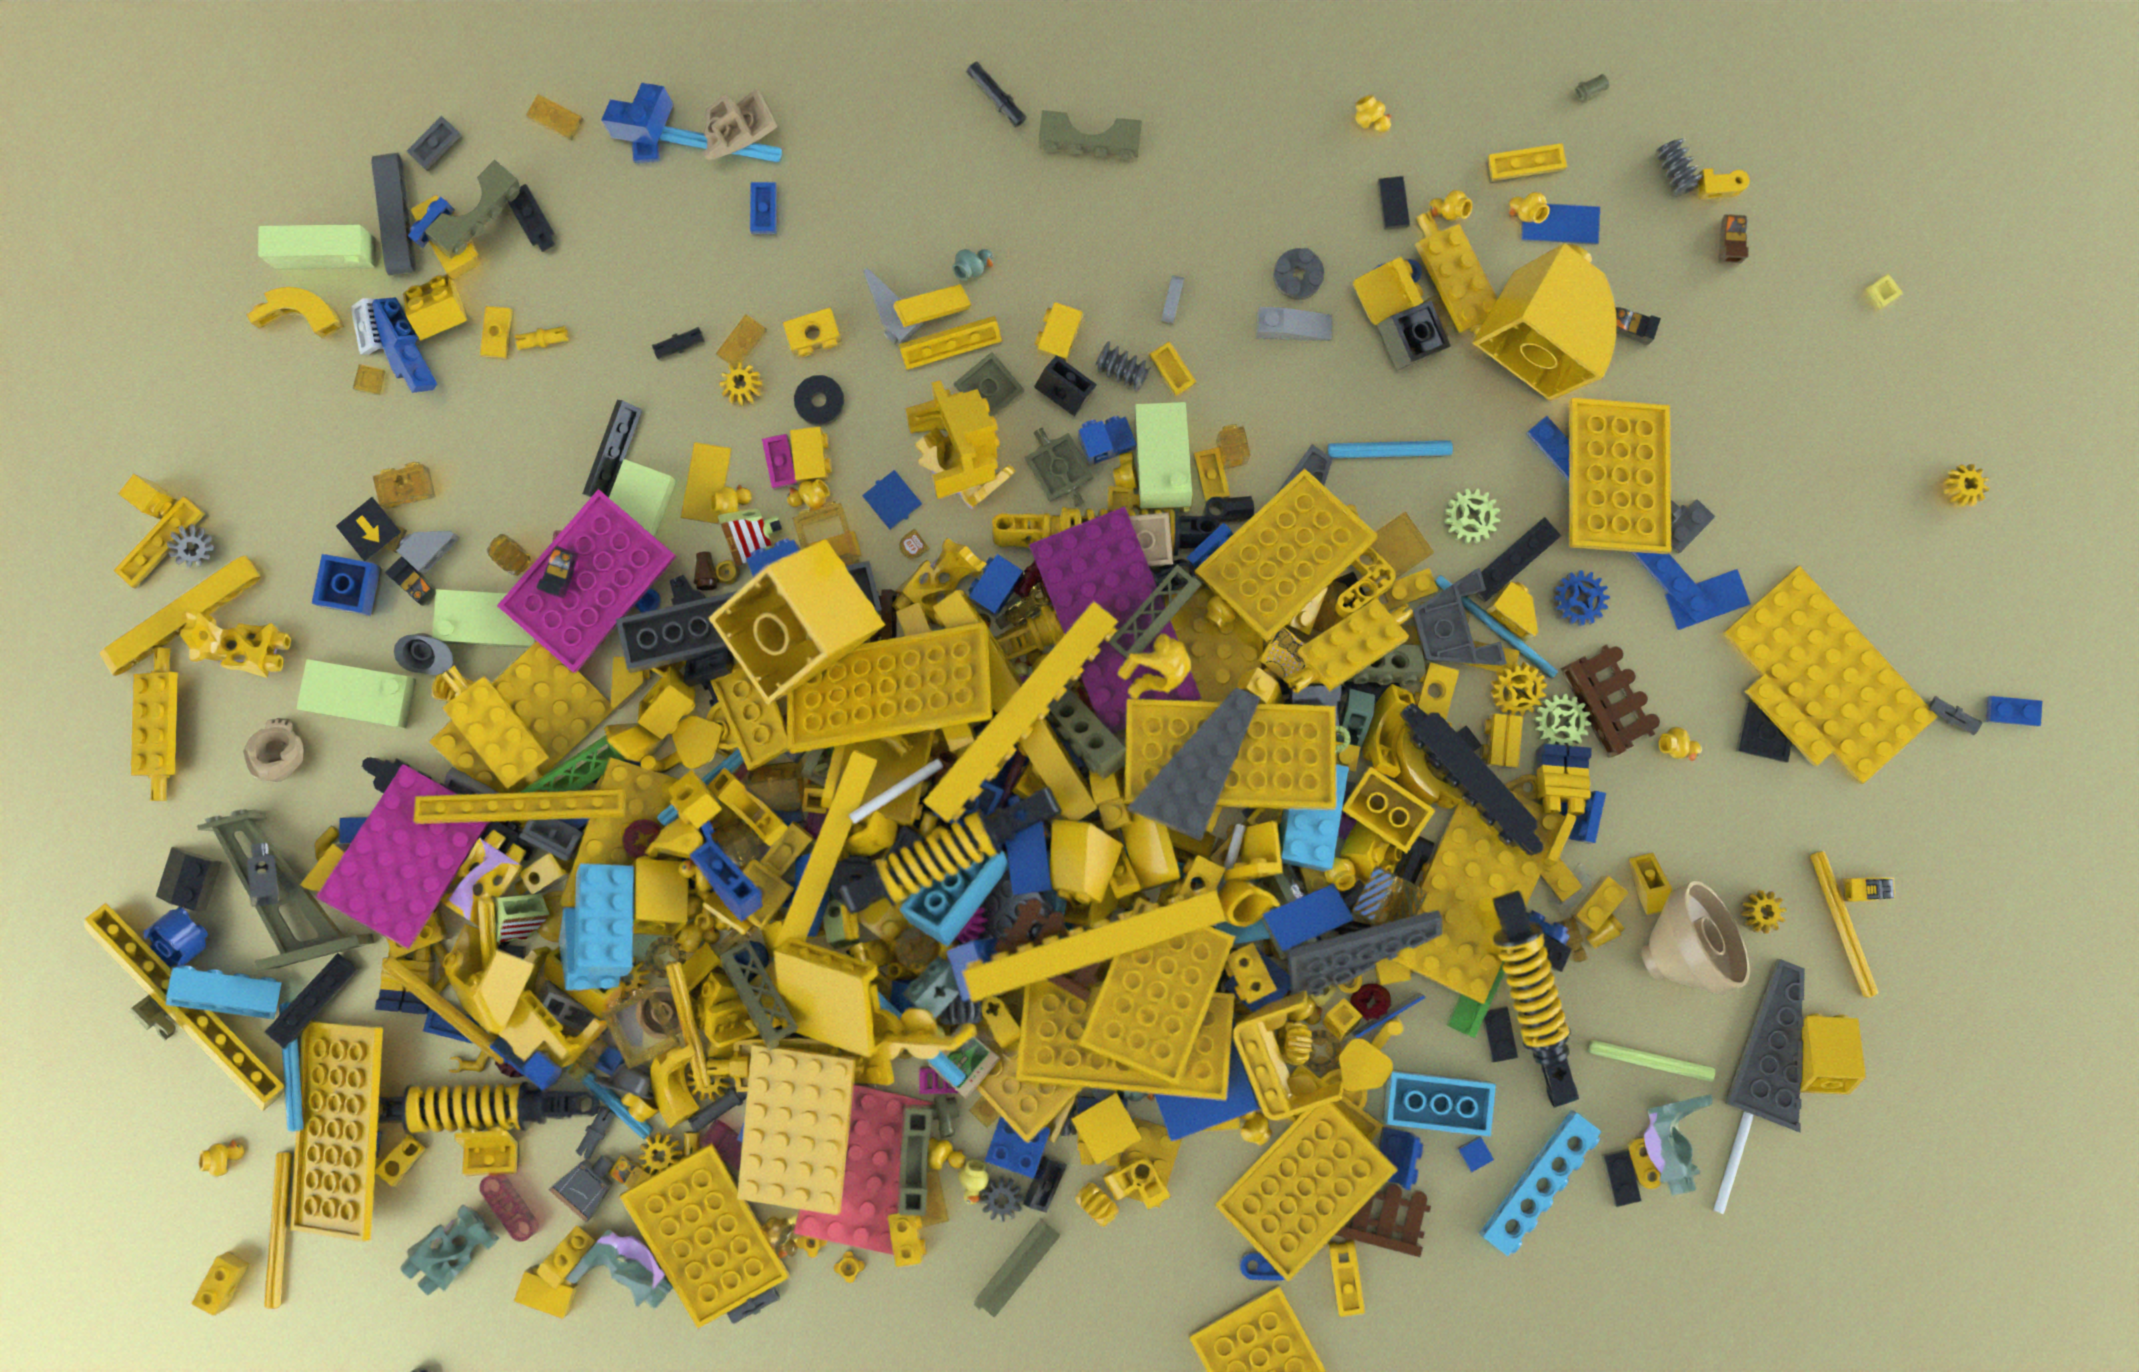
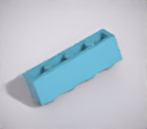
(223, 992)

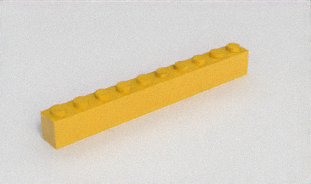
(1020, 713)
(1043, 745)
(1092, 945)
(199, 1024)

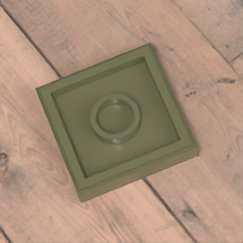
(992, 382)

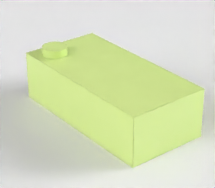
(317, 246)
(1163, 455)
(642, 494)
(476, 620)
(356, 693)

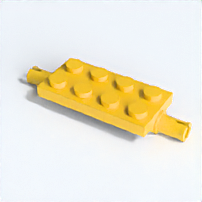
(1456, 274)
(1351, 645)
(155, 724)
(494, 730)
(739, 1064)

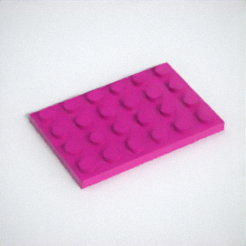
(611, 574)
(399, 867)

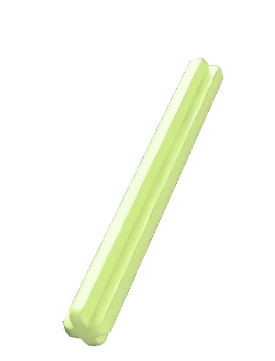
(1651, 1060)

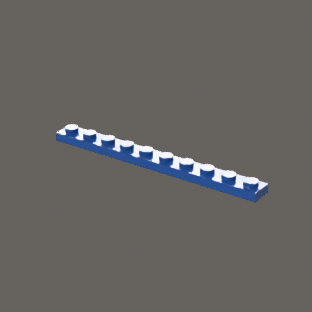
(1660, 566)

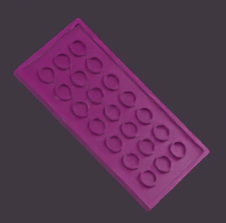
(1106, 566)

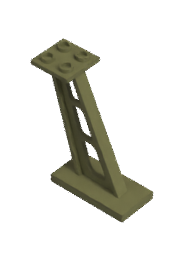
(329, 939)

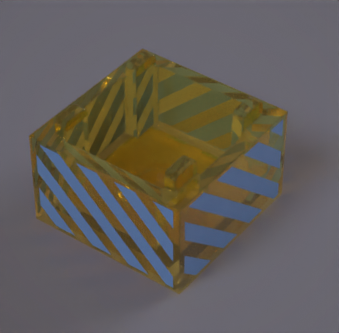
(1388, 898)

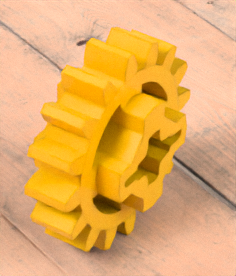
(1522, 678)

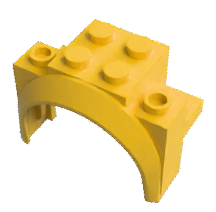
(969, 427)
(535, 1029)

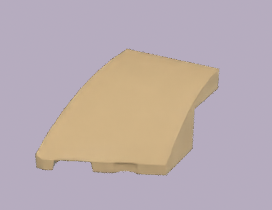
(736, 125)

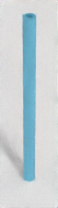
(1502, 631)

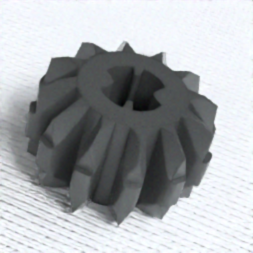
(962, 1012)
(994, 1194)

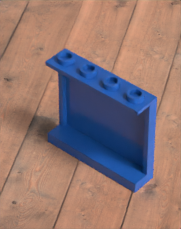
(1190, 1115)

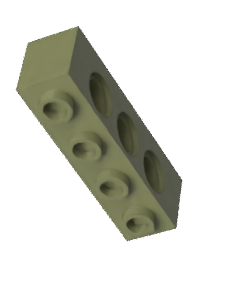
(1409, 671)
(1086, 734)

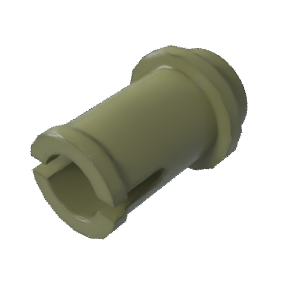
(1586, 90)

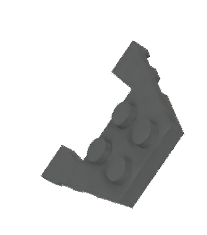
(1445, 629)

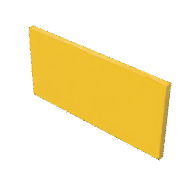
(706, 475)

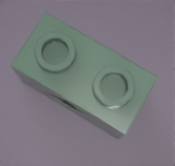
(1356, 716)
(933, 988)

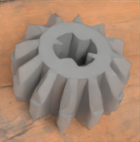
(182, 552)

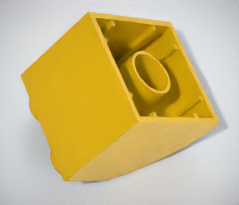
(1553, 323)
(796, 620)

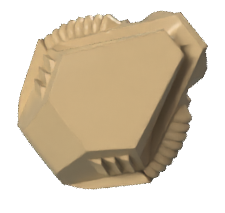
(274, 751)

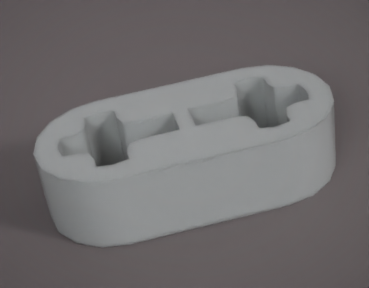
(1172, 299)

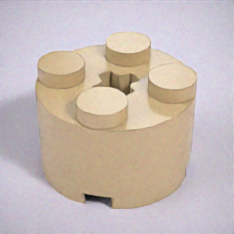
(647, 1018)

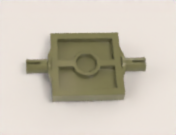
(1059, 467)

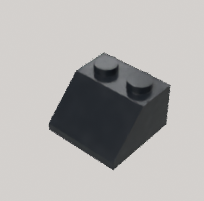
(1413, 335)
(188, 879)

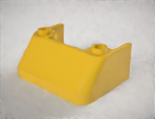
(1149, 852)
(486, 995)
(1275, 1089)

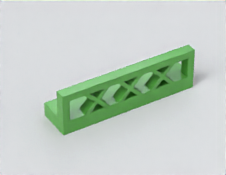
(581, 776)
(1469, 1014)

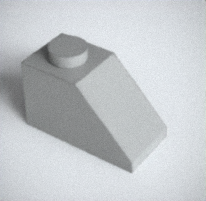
(426, 548)

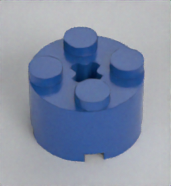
(176, 937)

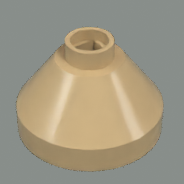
(1697, 942)

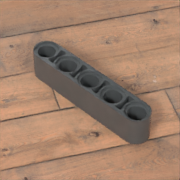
(393, 214)

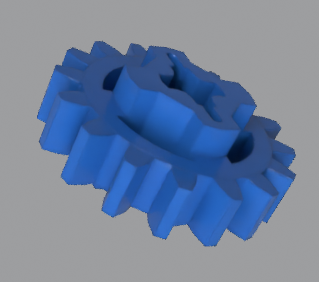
(1584, 607)

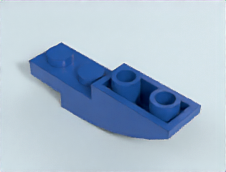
(399, 345)

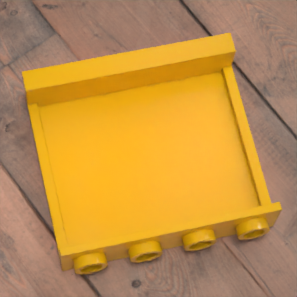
(887, 773)
(827, 995)

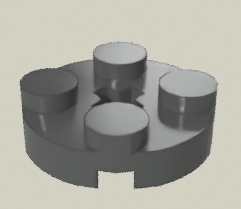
(1304, 260)

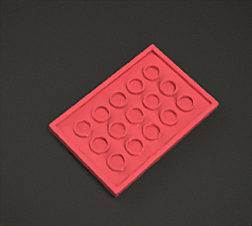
(869, 1174)

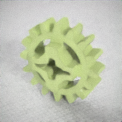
(1466, 508)
(1555, 714)

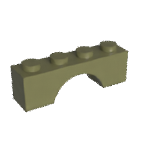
(1119, 139)
(454, 232)
(913, 1159)

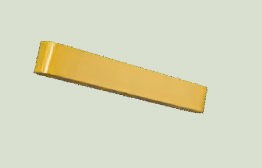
(171, 619)

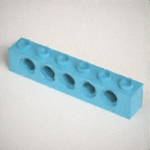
(1526, 1188)

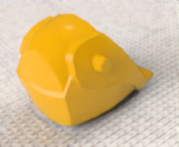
(677, 840)
(1244, 902)

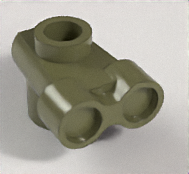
(944, 1111)

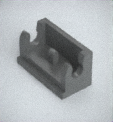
(553, 836)

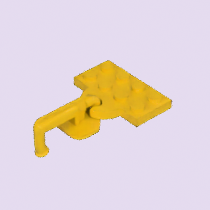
(746, 725)
(914, 1031)
(1360, 1069)

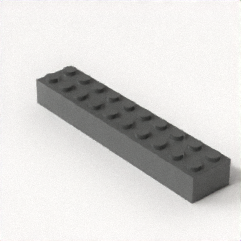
(687, 633)

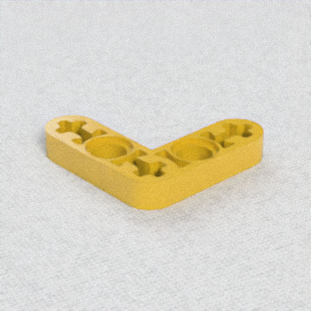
(1371, 574)

